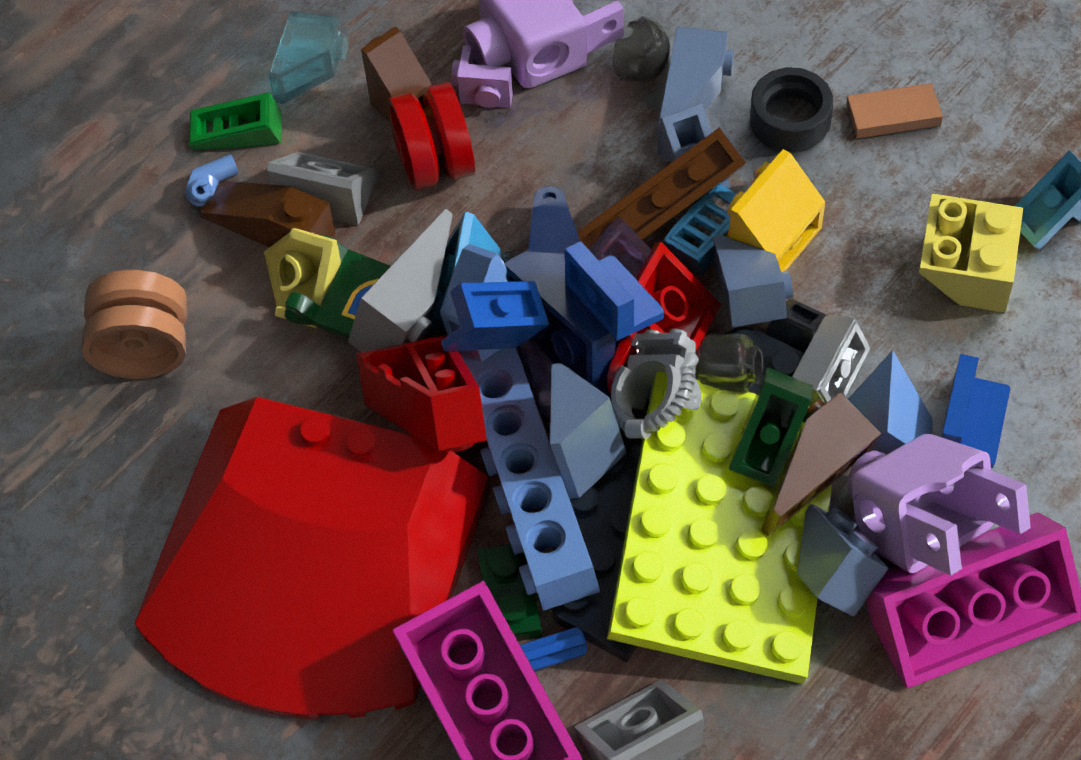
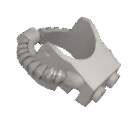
(657, 352)

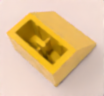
(778, 210)

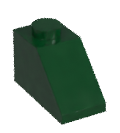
(771, 427)

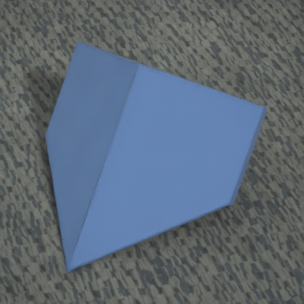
(892, 405)

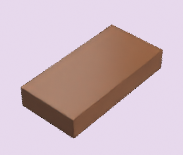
(894, 110)

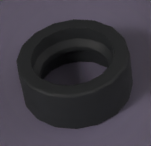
(791, 83)

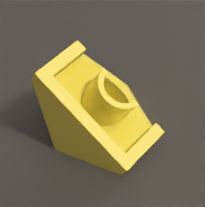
(302, 265)

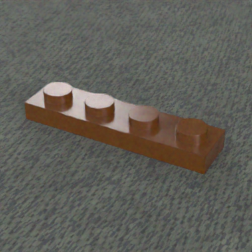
(670, 189)

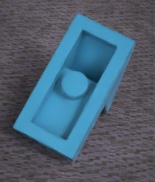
(1052, 201)

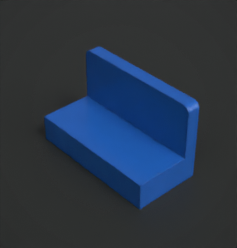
(610, 292)
(495, 315)
(975, 409)

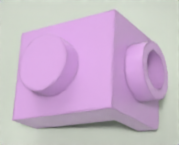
(481, 83)

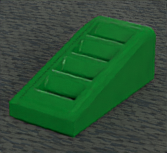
(262, 125)

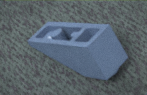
(695, 70)

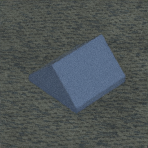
(582, 431)

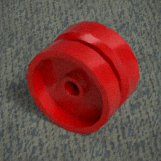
(438, 134)

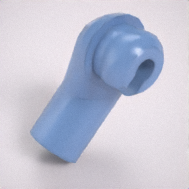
(206, 178)

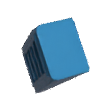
(676, 240)

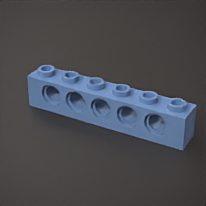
(568, 570)

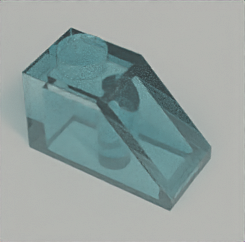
(306, 54)

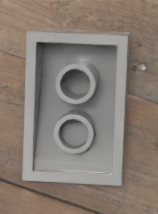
(402, 299)

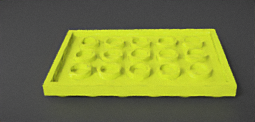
(694, 555)

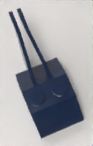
(573, 331)

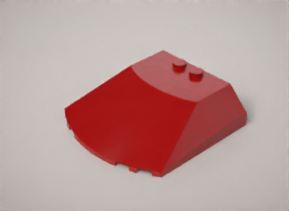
(304, 558)

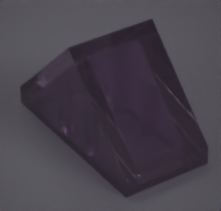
(623, 244)

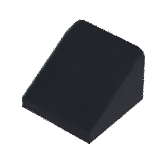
(798, 327)

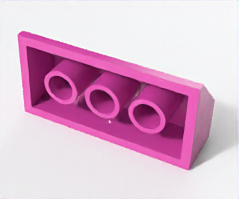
(1002, 597)

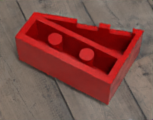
(424, 392)

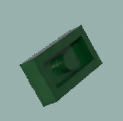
(503, 578)

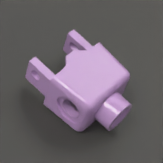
(540, 36)
(917, 515)

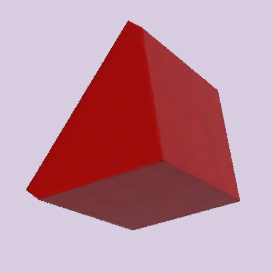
(679, 293)

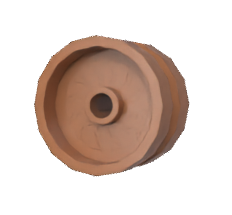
(134, 324)

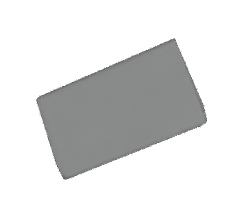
(833, 357)

